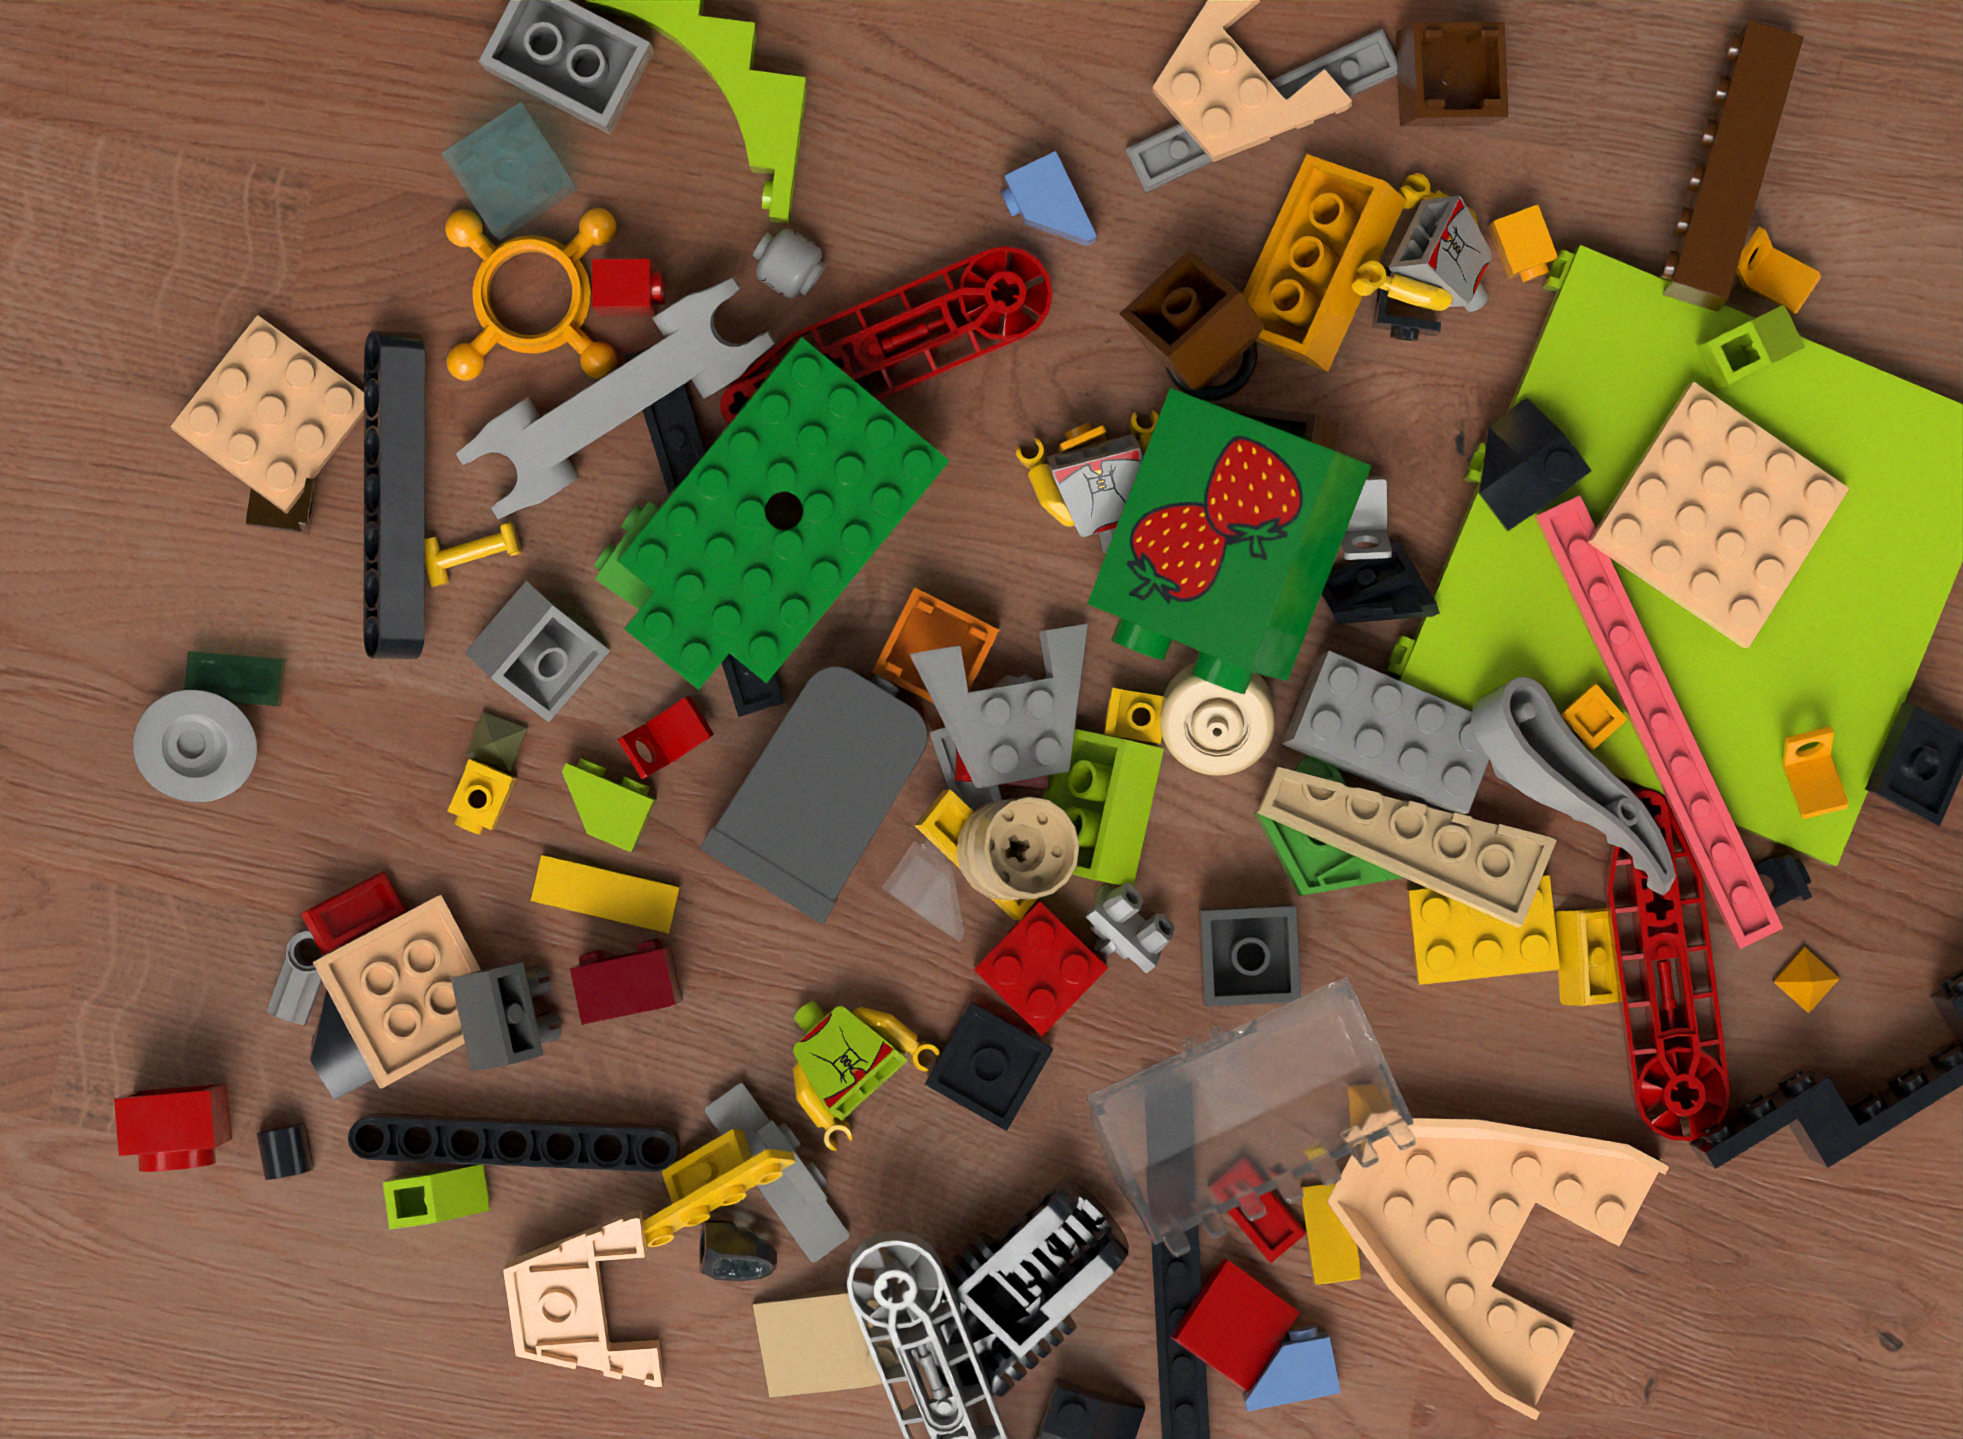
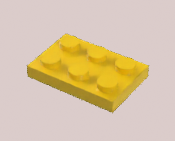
(1466, 944)

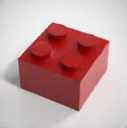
(1040, 968)

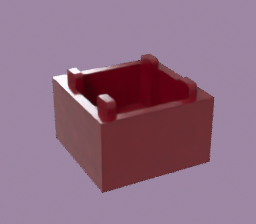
(625, 982)

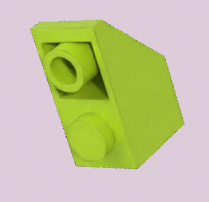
(1751, 347)
(607, 808)
(435, 1195)

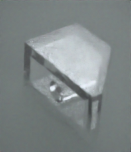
(928, 887)

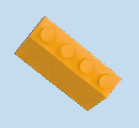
(1312, 258)

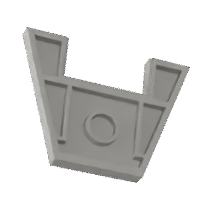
(1011, 728)

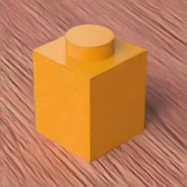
(1523, 244)

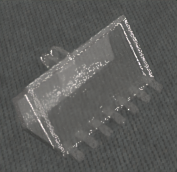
(1250, 1115)

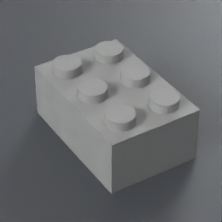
(568, 59)

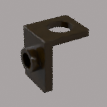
(266, 515)

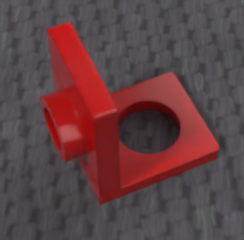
(667, 737)

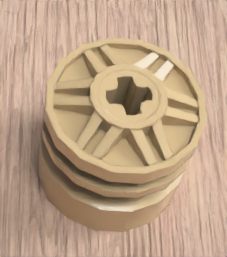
(1042, 852)

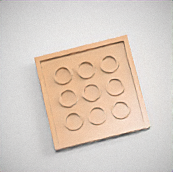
(1718, 515)

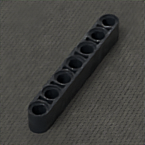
(394, 495)
(491, 1149)

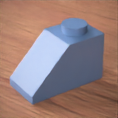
(1047, 200)
(1296, 1372)

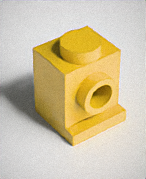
(1119, 716)
(496, 786)

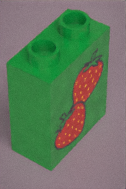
(1226, 542)

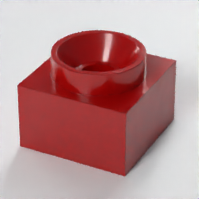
(173, 1126)

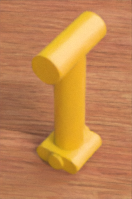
(438, 560)

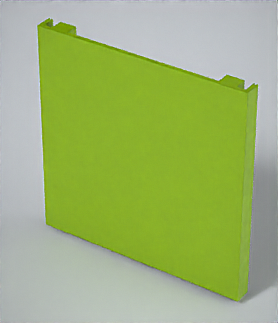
(1844, 628)

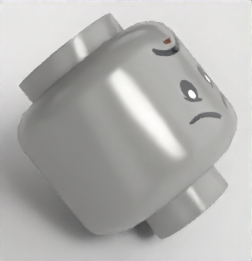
(788, 263)

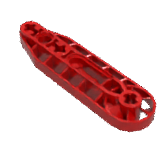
(864, 355)
(1661, 940)

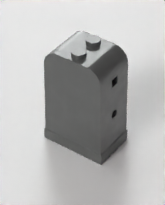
(821, 789)

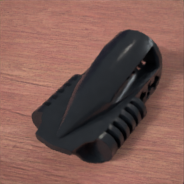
(1028, 1282)

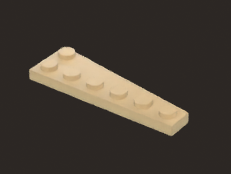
(1447, 852)

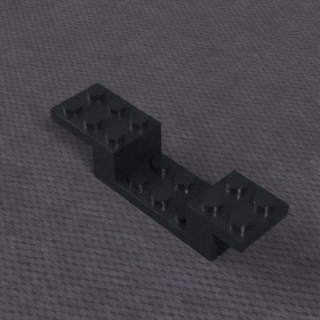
(1819, 1115)

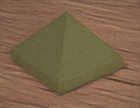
(496, 741)

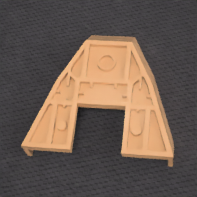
(1448, 1215)

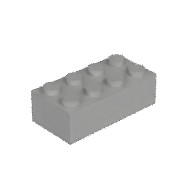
(1388, 734)

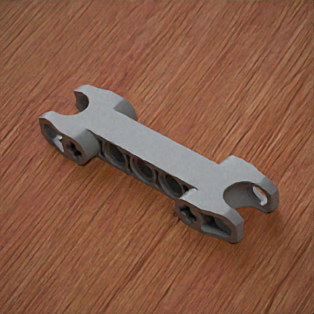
(686, 353)

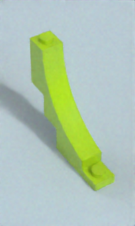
(763, 102)

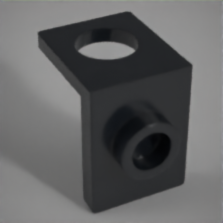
(1401, 327)
(1788, 877)

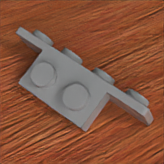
(798, 1192)

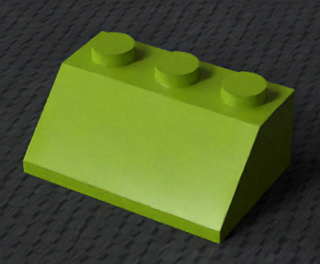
(1108, 802)

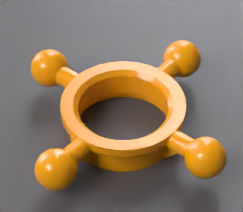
(467, 359)

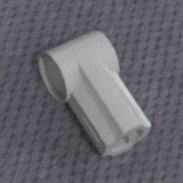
(296, 985)

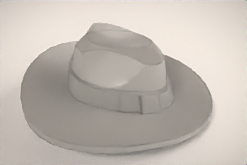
(194, 746)

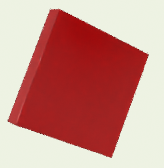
(1235, 1325)

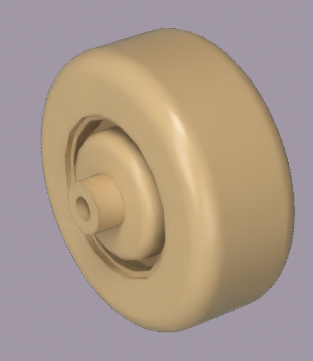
(1215, 727)

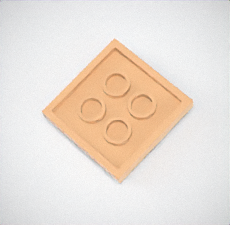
(271, 414)
(399, 989)

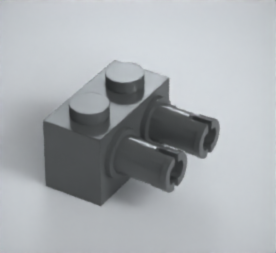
(500, 1014)

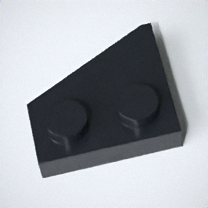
(1378, 590)

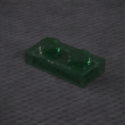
(236, 677)

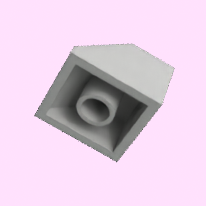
(537, 651)

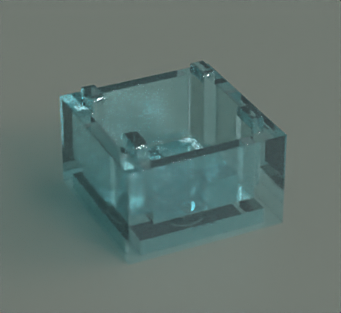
(509, 171)

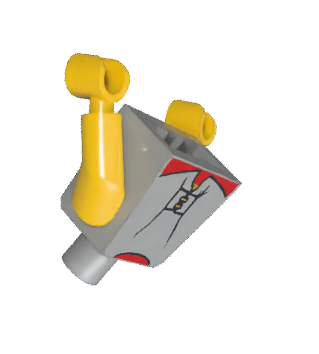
(1439, 256)
(1091, 482)

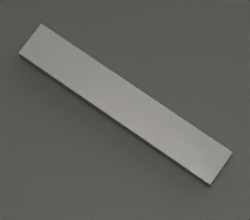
(1352, 67)

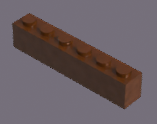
(1732, 165)

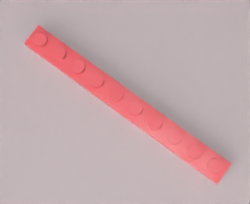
(1659, 724)

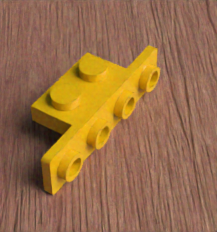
(710, 1179)

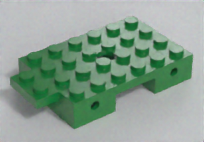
(731, 577)

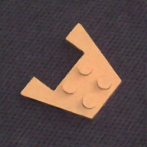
(1225, 96)
(561, 1305)

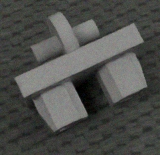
(1124, 930)

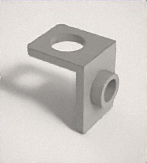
(1369, 523)

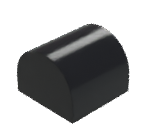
(285, 1151)

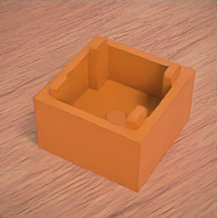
(927, 626)

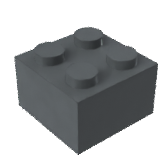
(1249, 955)

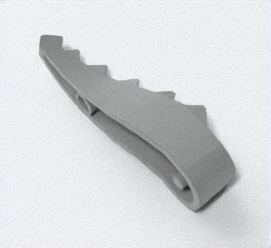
(1549, 764)

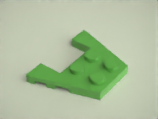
(1315, 864)

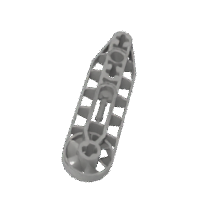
(920, 1293)

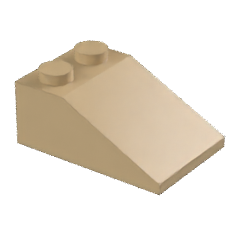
(817, 1344)

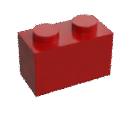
(627, 288)

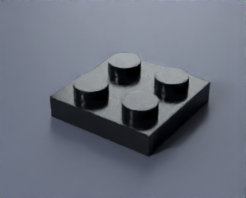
(1919, 765)
(989, 1066)

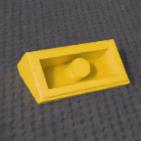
(1585, 957)

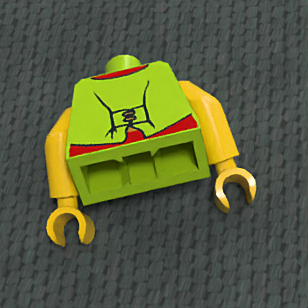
(847, 1060)

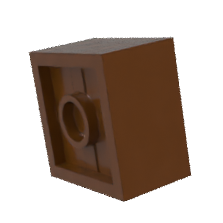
(1452, 74)

